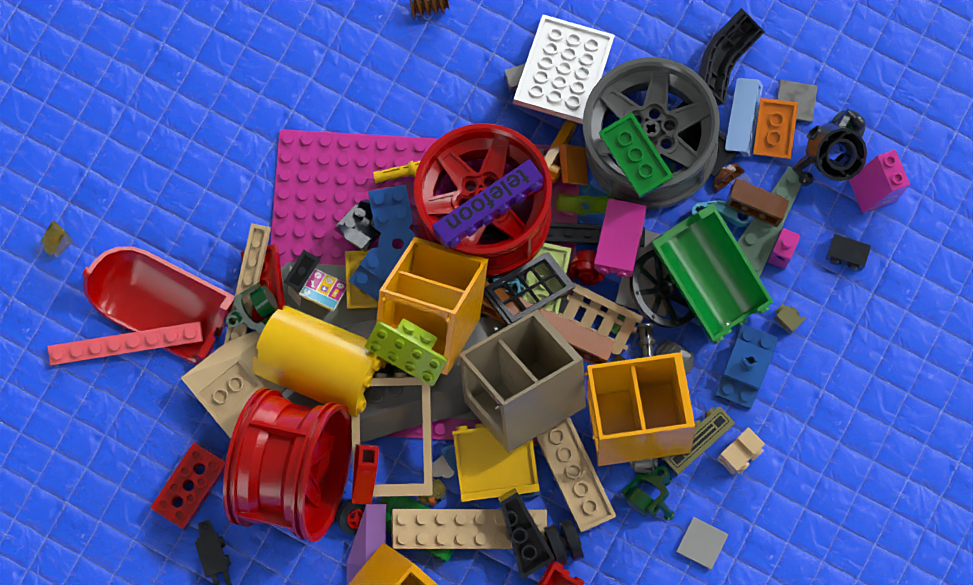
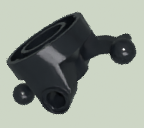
(821, 141)

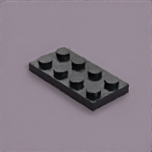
(693, 136)

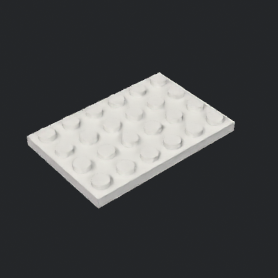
(563, 68)

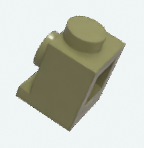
(788, 318)

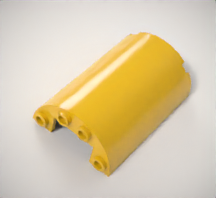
(316, 359)

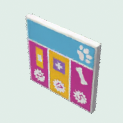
(323, 290)

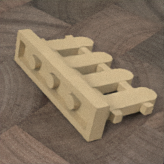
(609, 319)

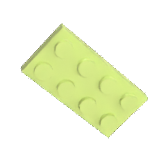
(561, 256)

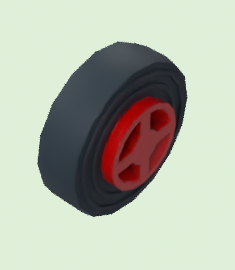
(344, 514)

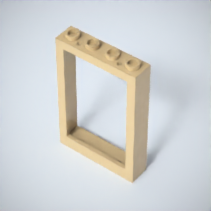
(417, 489)

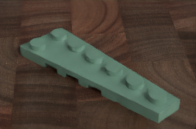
(759, 236)

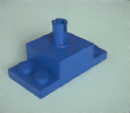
(746, 366)

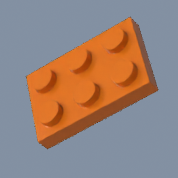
(775, 128)

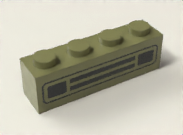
(705, 434)

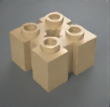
(744, 448)

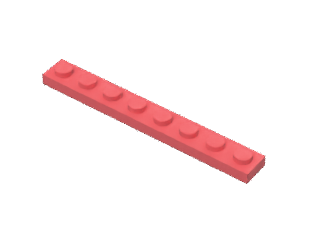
(125, 343)

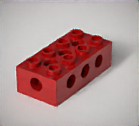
(193, 499)

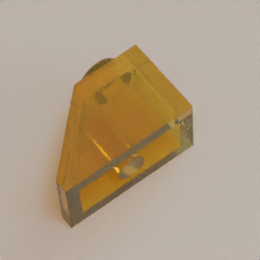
(55, 240)

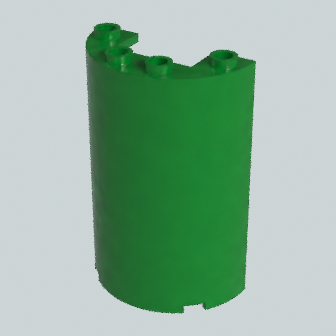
(711, 272)

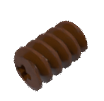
(421, 6)

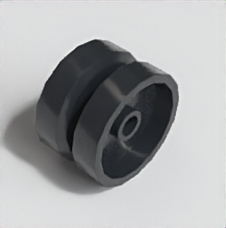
(564, 542)

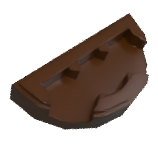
(725, 176)

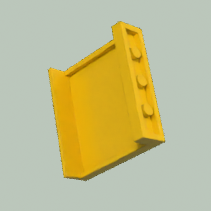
(488, 469)

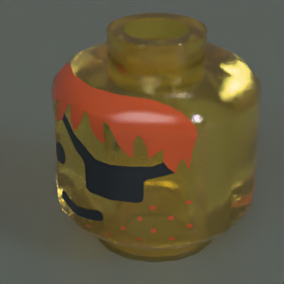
(438, 494)

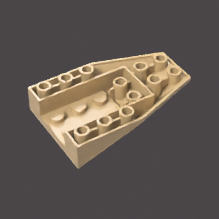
(227, 380)

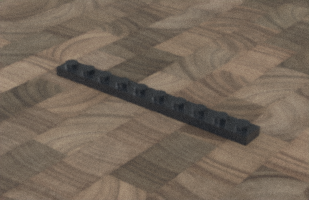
(561, 233)

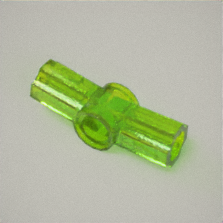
(573, 204)

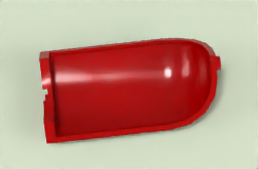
(151, 293)

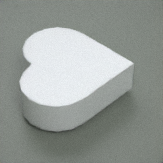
(441, 468)

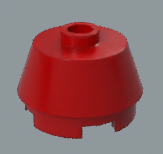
(583, 268)

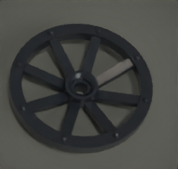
(660, 295)

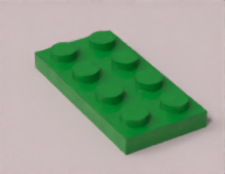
(636, 155)

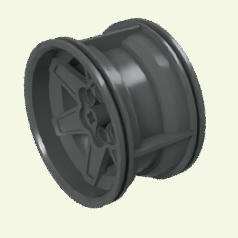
(659, 78)

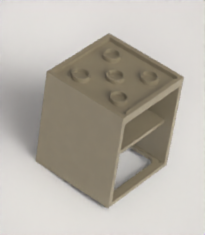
(523, 380)

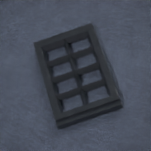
(556, 271)

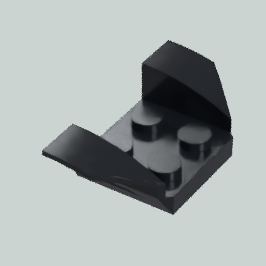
(358, 226)

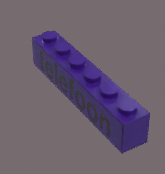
(488, 204)

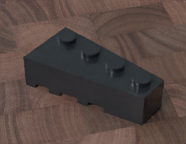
(526, 540)

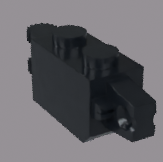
(211, 553)

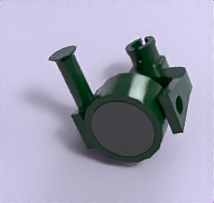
(263, 302)
(643, 502)

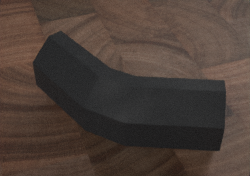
(725, 50)

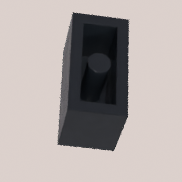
(848, 252)
(301, 271)

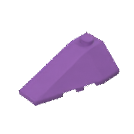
(368, 538)

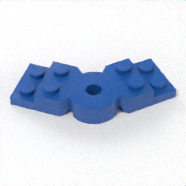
(392, 220)

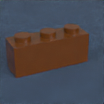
(756, 203)

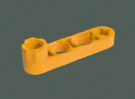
(554, 153)

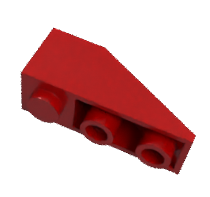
(364, 473)

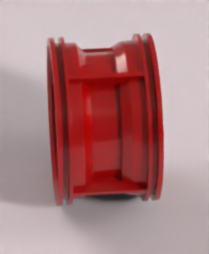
(497, 147)
(287, 464)

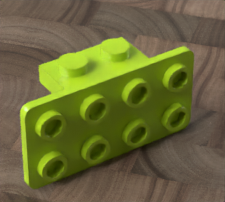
(407, 349)

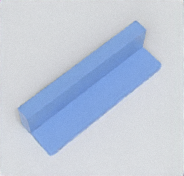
(744, 116)

